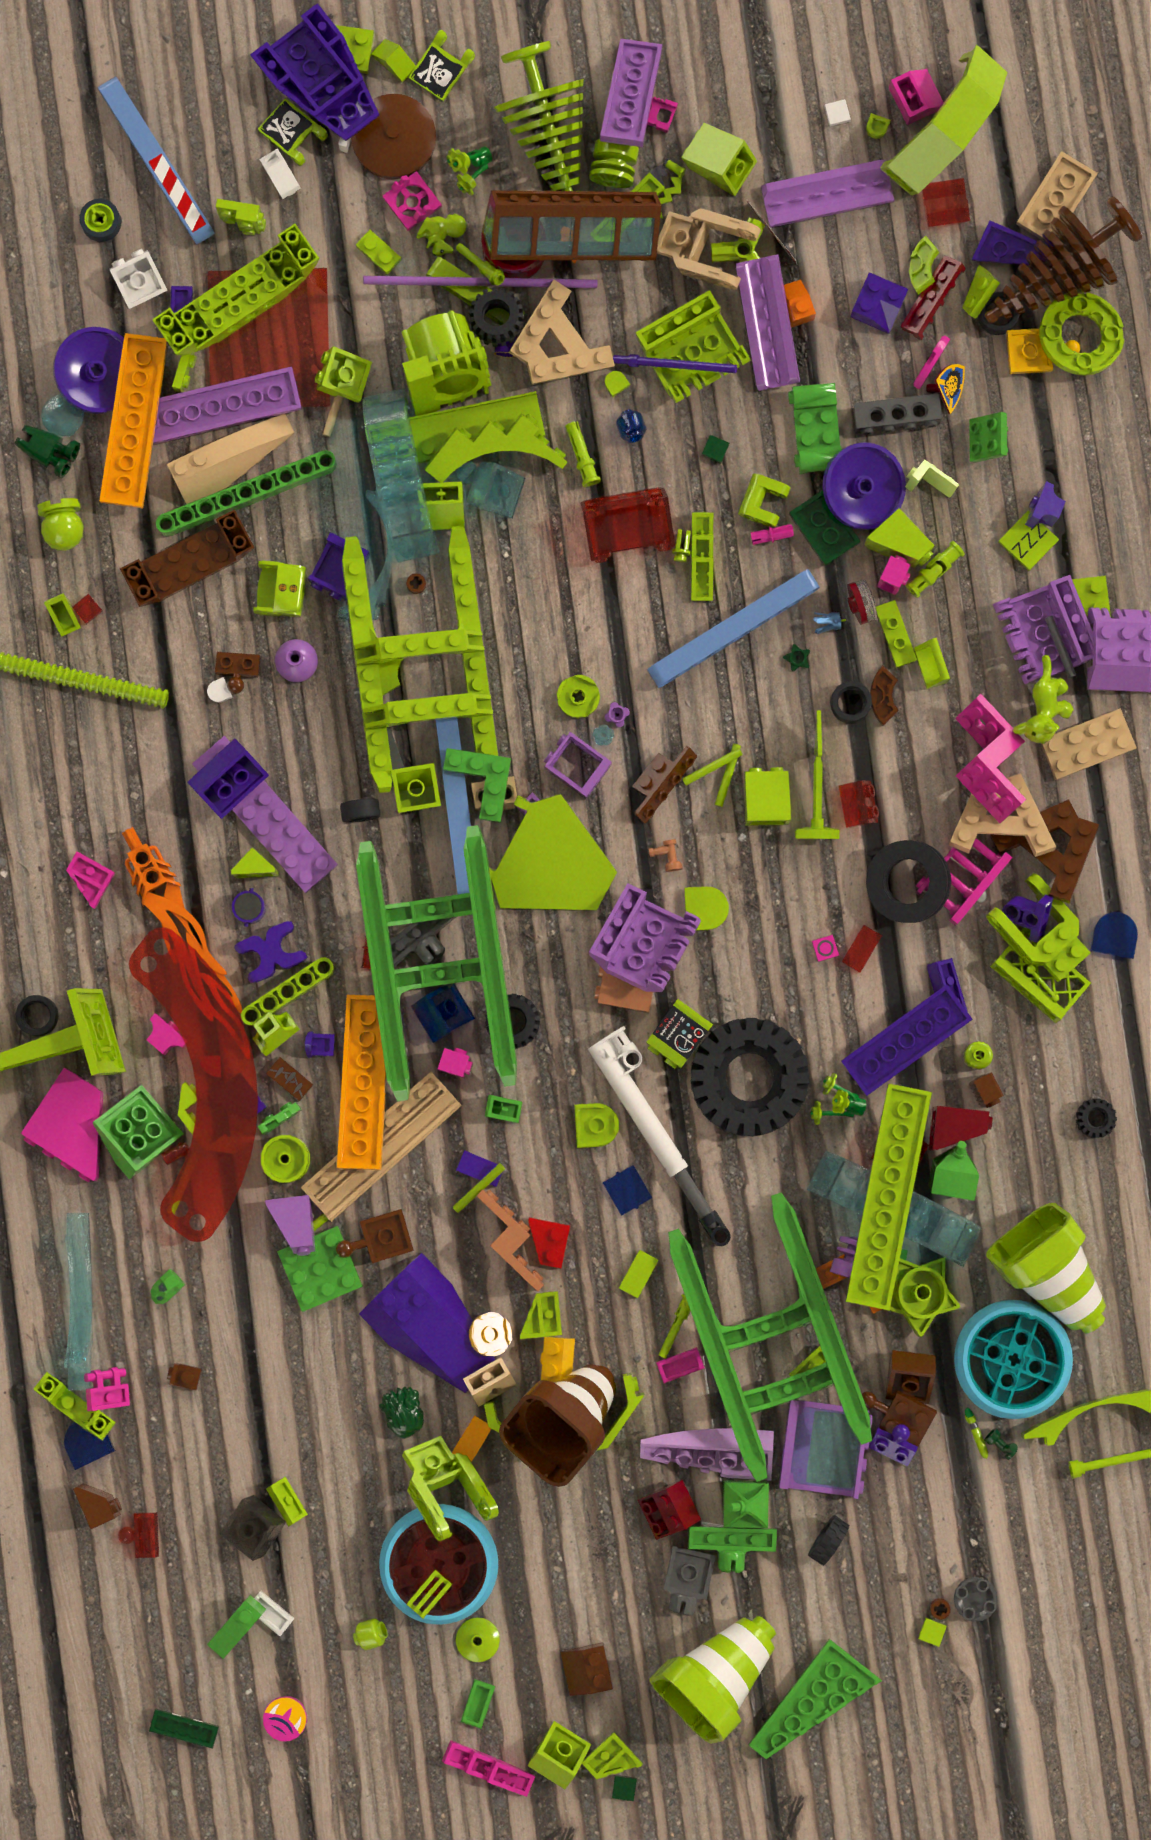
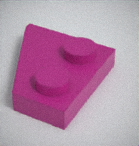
(90, 877)

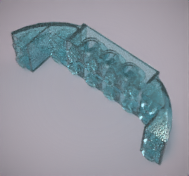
(398, 475)
(927, 1221)

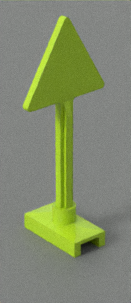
(817, 828)

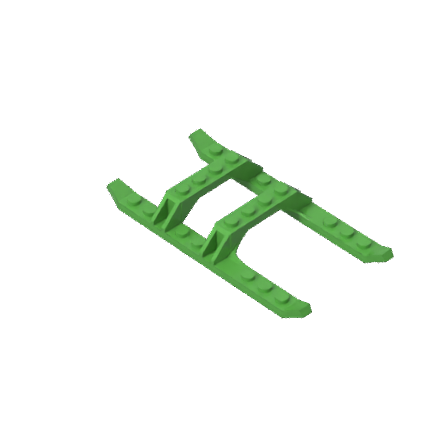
(391, 983)
(808, 1309)

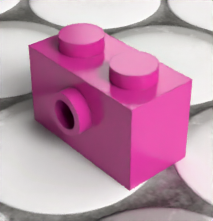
(894, 575)
(455, 1062)

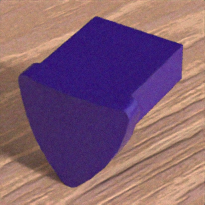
(319, 1044)

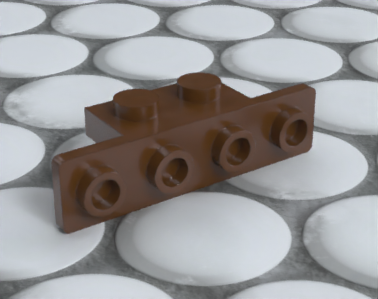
(659, 780)

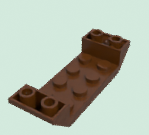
(188, 561)

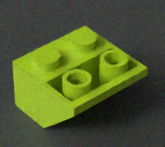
(445, 504)

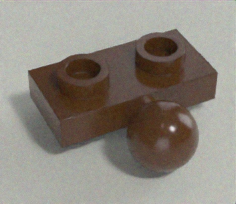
(237, 666)

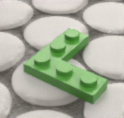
(490, 766)

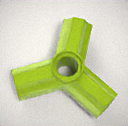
(729, 250)

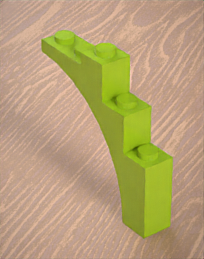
(520, 437)

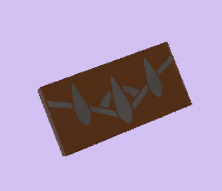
(289, 1079)

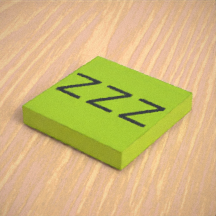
(1028, 543)

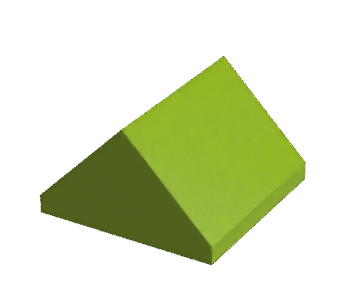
(253, 866)

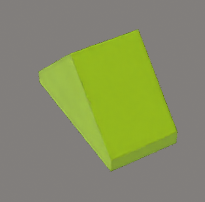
(394, 59)
(62, 614)

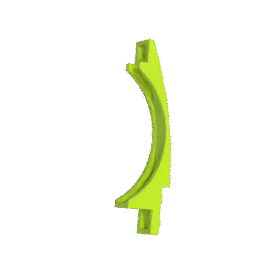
(1054, 1425)

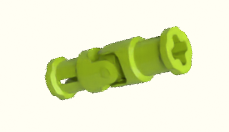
(928, 575)

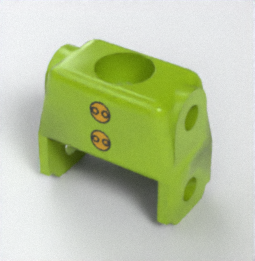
(280, 589)

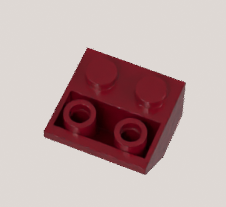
(669, 1510)

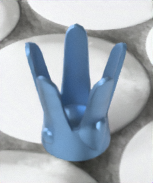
(832, 619)

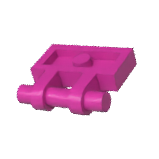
(110, 1396)

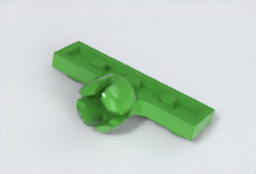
(732, 1543)

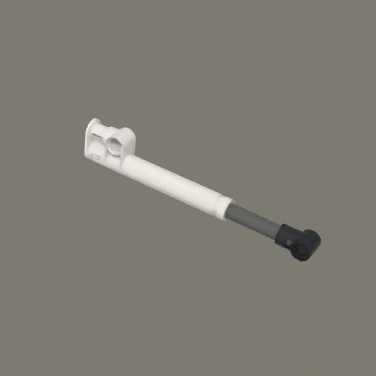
(611, 1059)

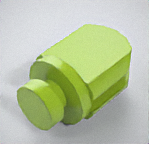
(681, 553)

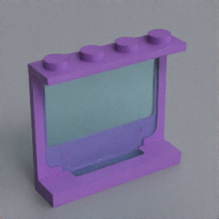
(821, 1451)

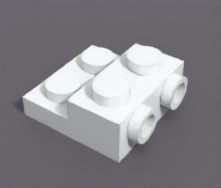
(137, 278)

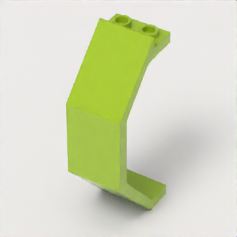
(952, 124)
(633, 1400)

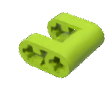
(755, 495)

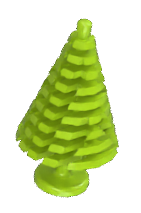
(546, 121)

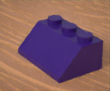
(228, 778)

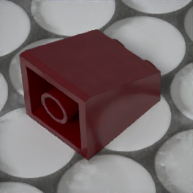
(956, 1124)

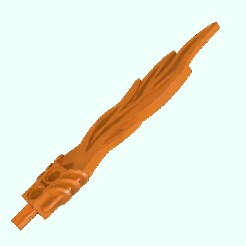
(170, 902)

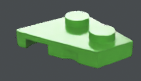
(272, 1122)

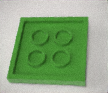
(321, 1273)

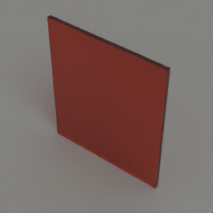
(282, 337)

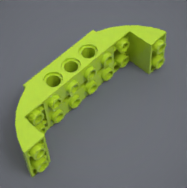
(240, 295)

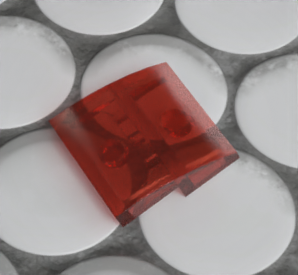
(945, 202)

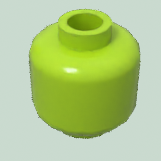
(970, 1055)
(370, 1634)

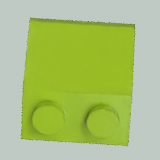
(416, 788)
(559, 1755)

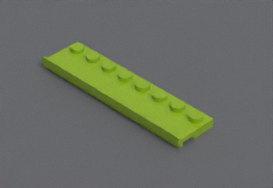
(434, 428)

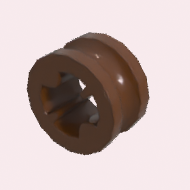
(410, 579)
(943, 1615)

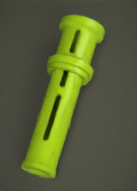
(585, 463)

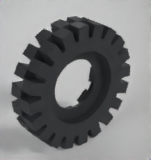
(788, 1069)

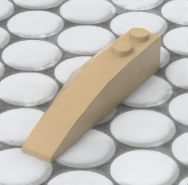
(225, 460)

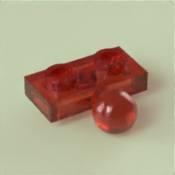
(144, 1534)

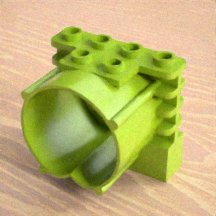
(443, 362)

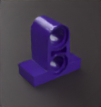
(1025, 911)

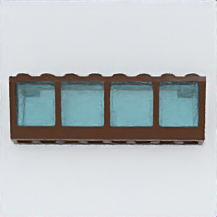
(572, 225)

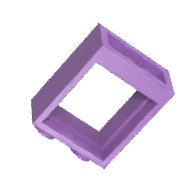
(595, 778)

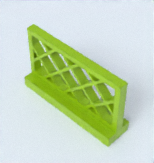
(1033, 991)

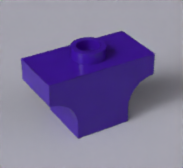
(1045, 507)

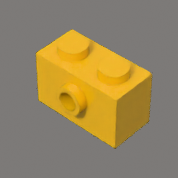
(557, 1358)

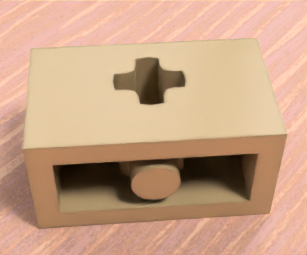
(489, 1381)

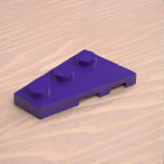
(1003, 246)

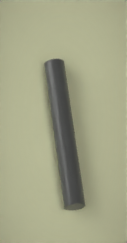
(1060, 646)

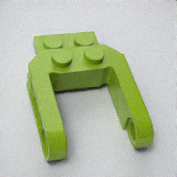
(1056, 951)
(435, 1467)

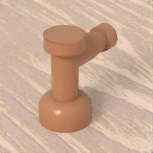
(669, 849)

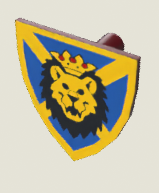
(949, 384)

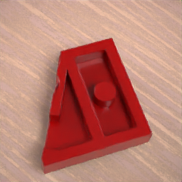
(550, 1241)

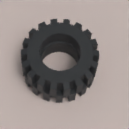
(491, 300)
(532, 1019)

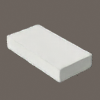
(275, 1616)

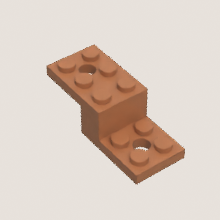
(511, 1239)

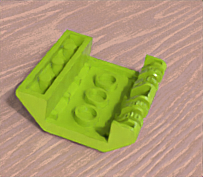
(691, 334)

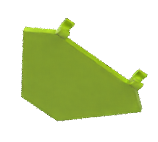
(552, 861)

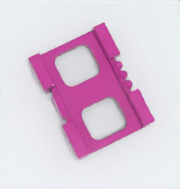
(658, 104)

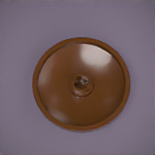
(396, 140)

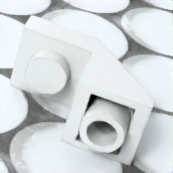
(280, 173)

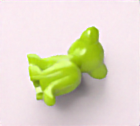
(1045, 692)

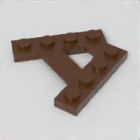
(1066, 866)

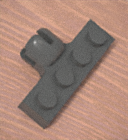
(419, 939)

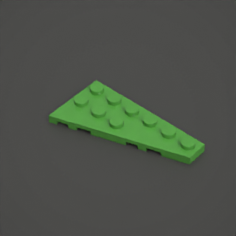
(820, 1691)

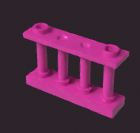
(984, 879)

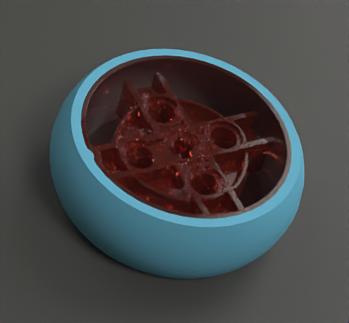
(457, 1573)

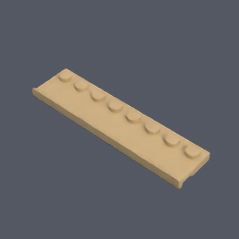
(404, 1128)

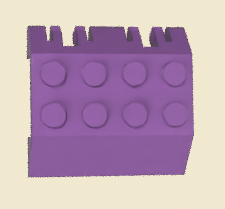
(1031, 633)
(1120, 650)
(642, 941)

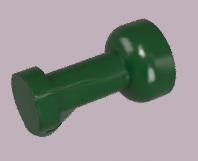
(993, 1437)

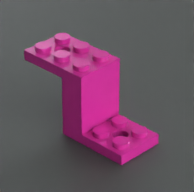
(981, 774)

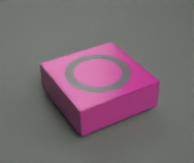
(825, 948)

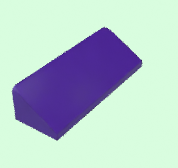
(944, 973)

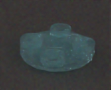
(61, 417)

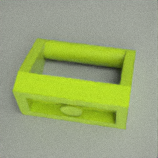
(931, 663)

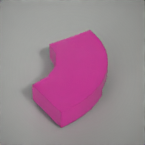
(929, 365)

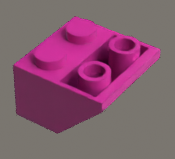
(915, 95)

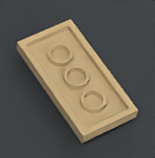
(1061, 187)
(1088, 744)

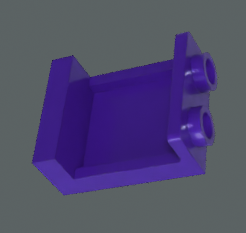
(329, 571)

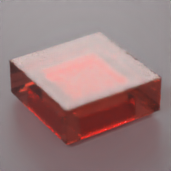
(87, 609)

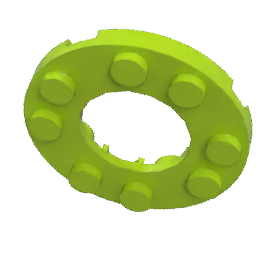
(1102, 314)

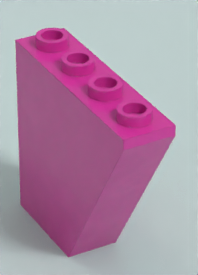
(66, 1125)

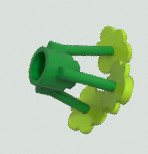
(841, 1102)

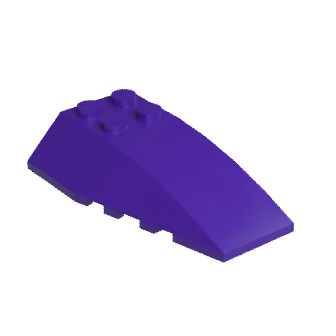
(319, 74)
(426, 1322)

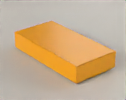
(472, 1438)

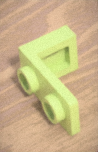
(933, 476)

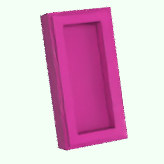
(680, 1365)

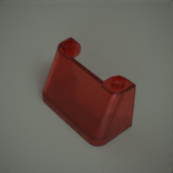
(627, 522)

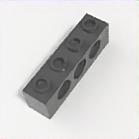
(927, 403)

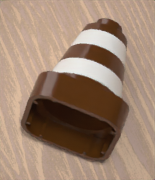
(560, 1423)

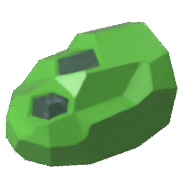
(166, 1287)

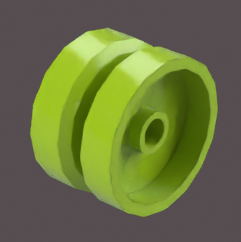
(298, 1158)

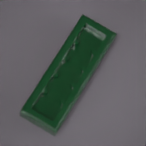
(184, 1728)

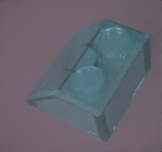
(495, 489)

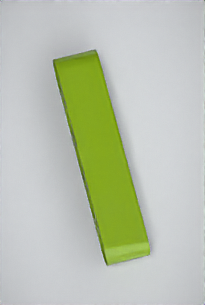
(443, 268)
(294, 982)

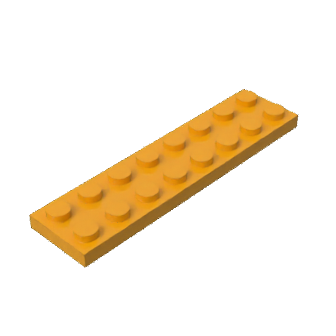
(133, 420)
(362, 1088)

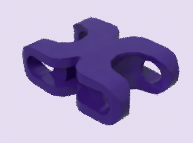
(270, 952)

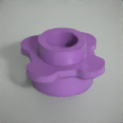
(615, 708)

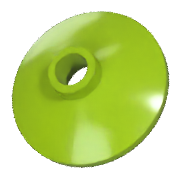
(477, 1628)

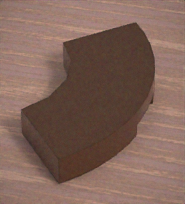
(881, 694)

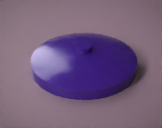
(89, 368)
(864, 485)

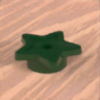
(791, 657)

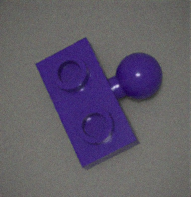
(894, 1444)

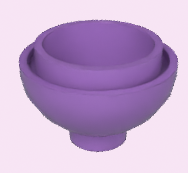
(299, 670)

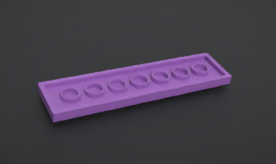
(226, 405)
(279, 830)

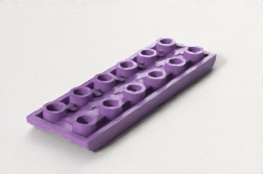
(826, 193)
(768, 322)

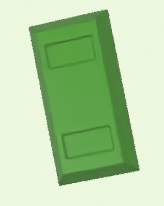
(477, 1703)

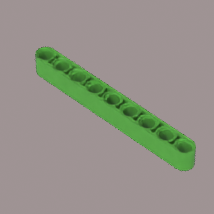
(257, 493)

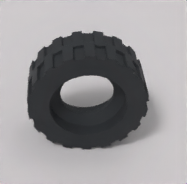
(828, 1540)

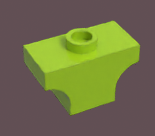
(273, 1031)

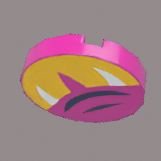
(285, 1718)

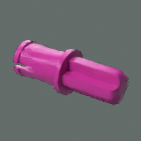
(772, 534)

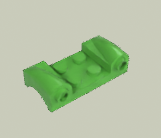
(815, 425)

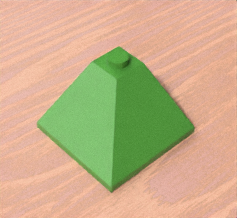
(136, 1131)

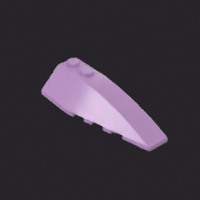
(706, 1449)

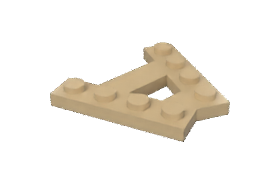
(578, 356)
(1025, 823)

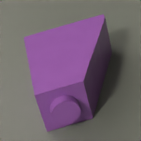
(295, 1222)

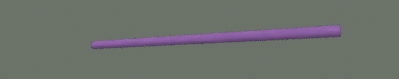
(470, 281)

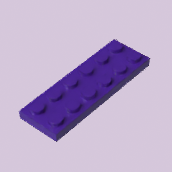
(906, 1040)

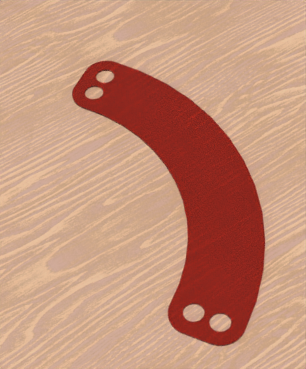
(222, 1076)

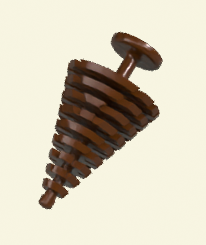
(1066, 261)

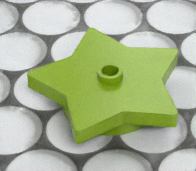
(934, 1296)

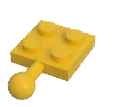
(1027, 354)

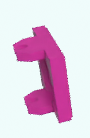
(421, 214)

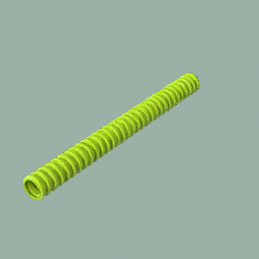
(83, 680)

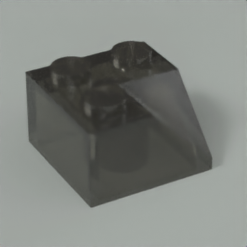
(253, 1527)

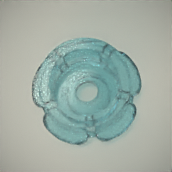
(603, 740)

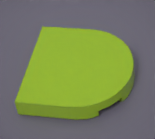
(708, 905)
(595, 1125)

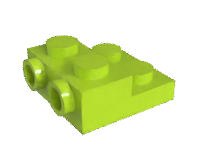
(248, 216)
(343, 374)

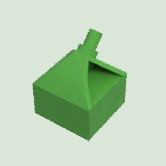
(954, 1174)
(745, 1504)

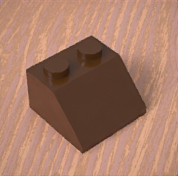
(911, 1375)
(97, 1505)
(587, 1670)

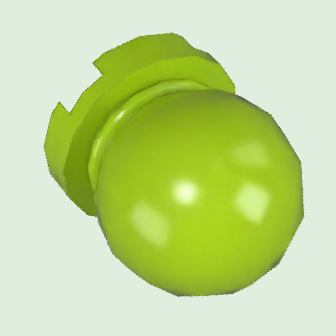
(61, 526)

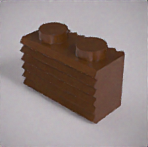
(986, 1090)

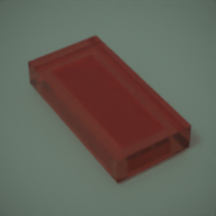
(861, 948)

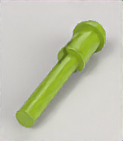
(494, 275)
(682, 1313)

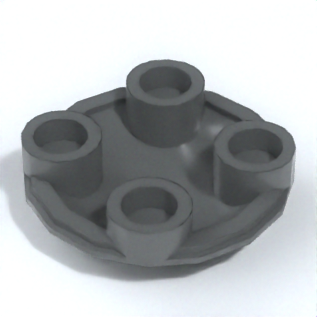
(975, 1599)

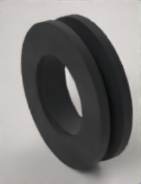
(878, 877)

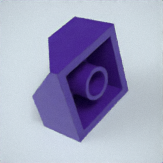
(879, 303)

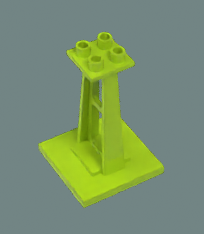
(92, 1033)

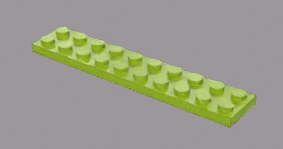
(888, 1197)

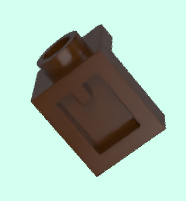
(184, 1376)

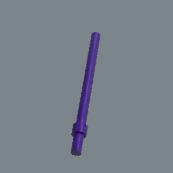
(635, 360)

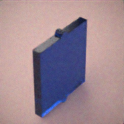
(627, 1190)

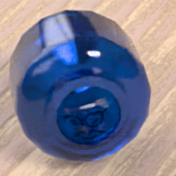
(631, 426)

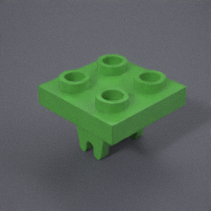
(988, 437)

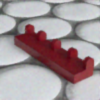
(932, 297)

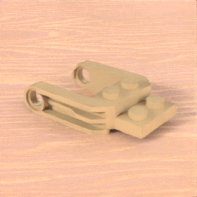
(685, 239)

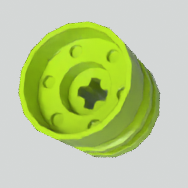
(613, 164)

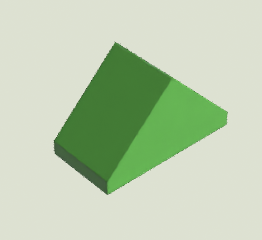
(503, 1109)

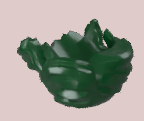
(402, 1412)

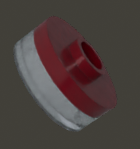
(861, 601)

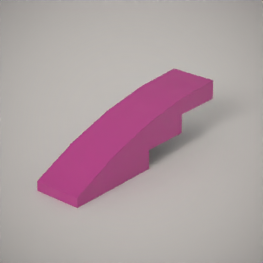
(488, 1768)

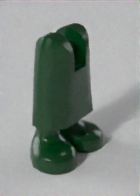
(42, 448)

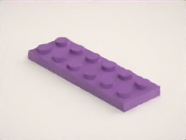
(631, 93)

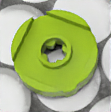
(573, 685)

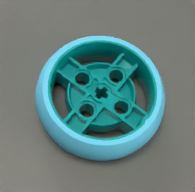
(999, 1400)

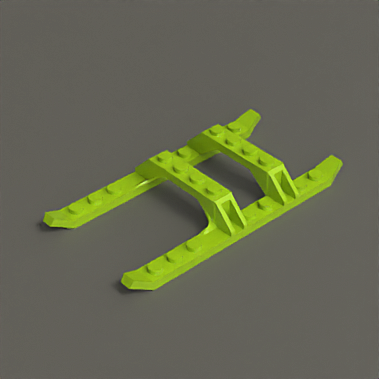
(373, 650)

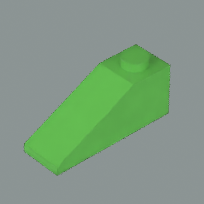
(236, 1626)

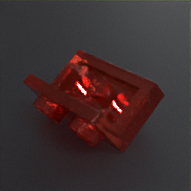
(858, 803)

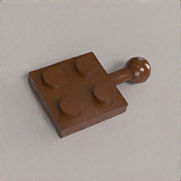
(383, 1236)
(903, 1411)

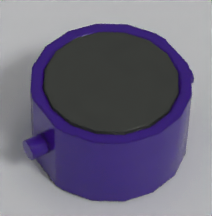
(248, 907)

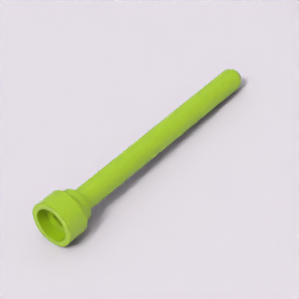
(1078, 1468)

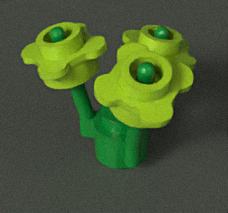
(461, 162)

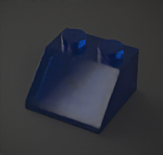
(442, 1012)

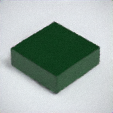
(715, 449)
(624, 1788)

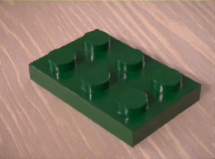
(823, 530)

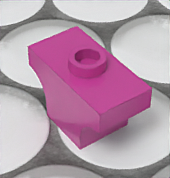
(165, 1035)

